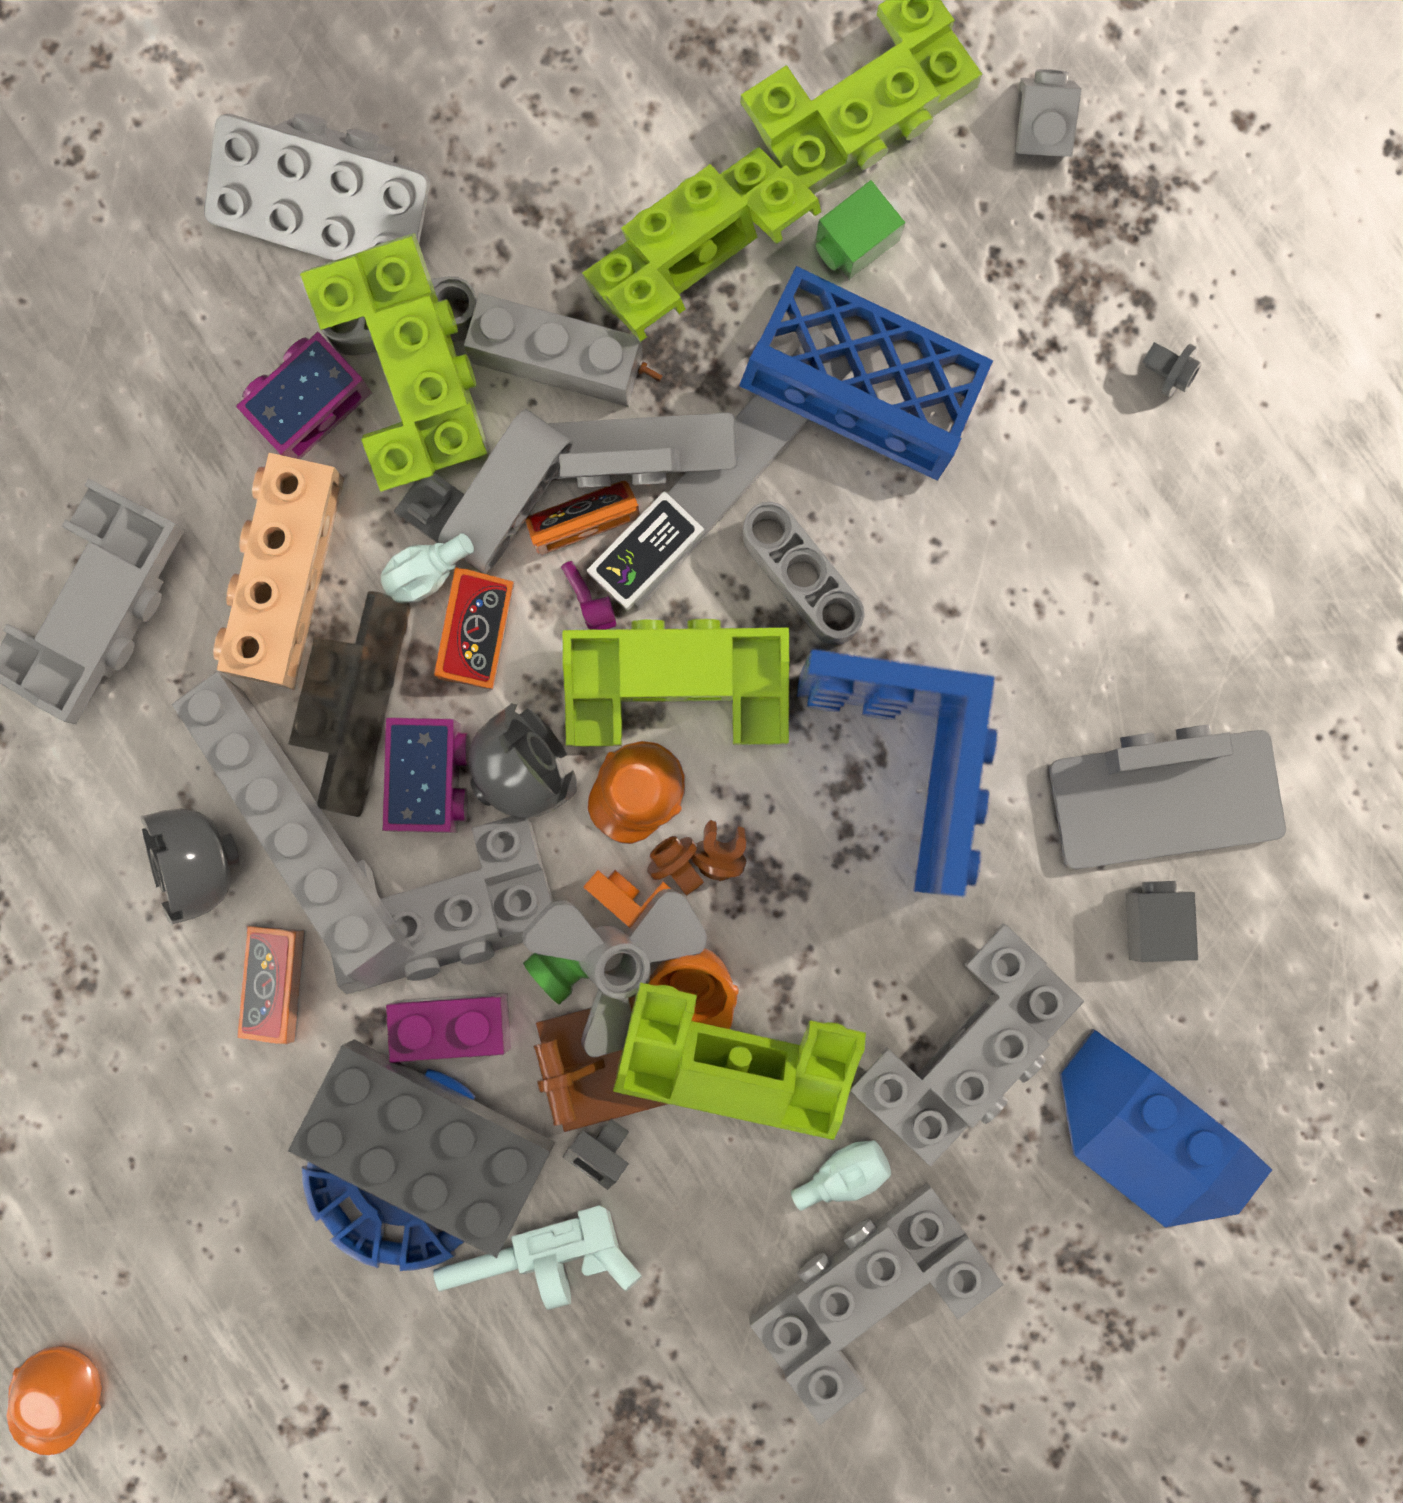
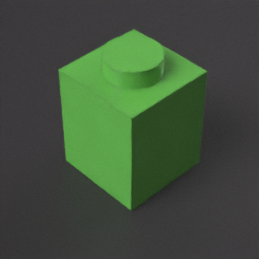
(858, 231)

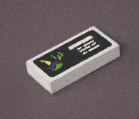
(645, 550)

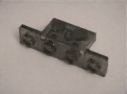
(348, 700)

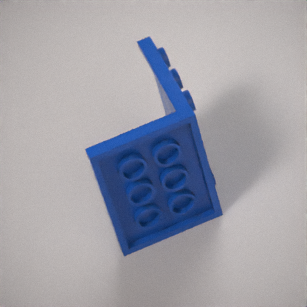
(959, 749)

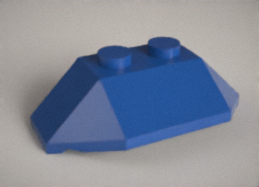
(1154, 1139)

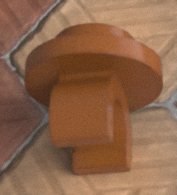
(672, 859)
(720, 859)

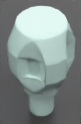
(423, 569)
(845, 1176)

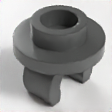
(1177, 369)

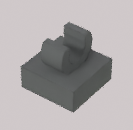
(429, 505)
(598, 1155)

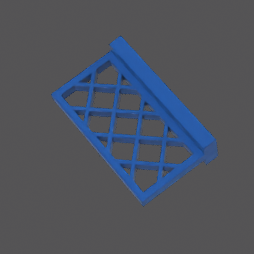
(852, 404)

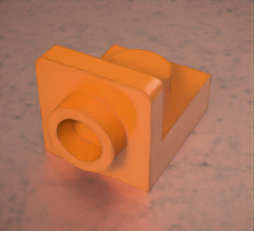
(618, 895)

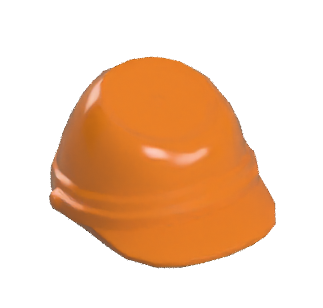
(636, 791)
(705, 977)
(53, 1399)

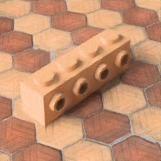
(279, 571)

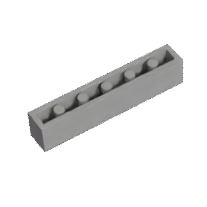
(293, 830)

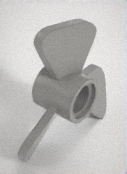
(660, 933)

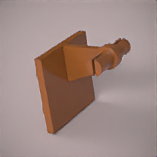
(576, 1083)

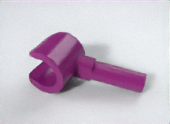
(596, 613)

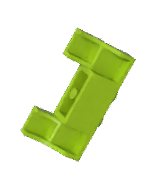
(870, 107)
(693, 234)
(417, 355)
(676, 666)
(735, 1071)

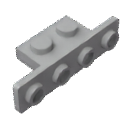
(646, 448)

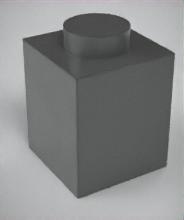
(1161, 923)

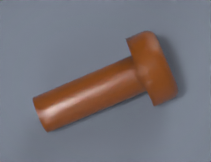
(643, 369)

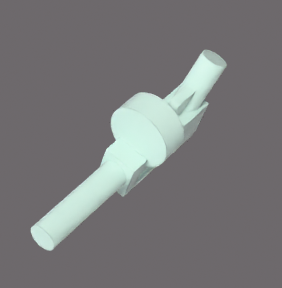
(544, 1253)

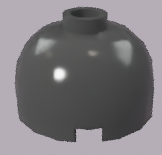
(518, 766)
(188, 861)

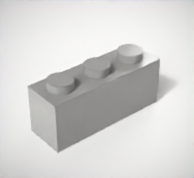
(553, 349)

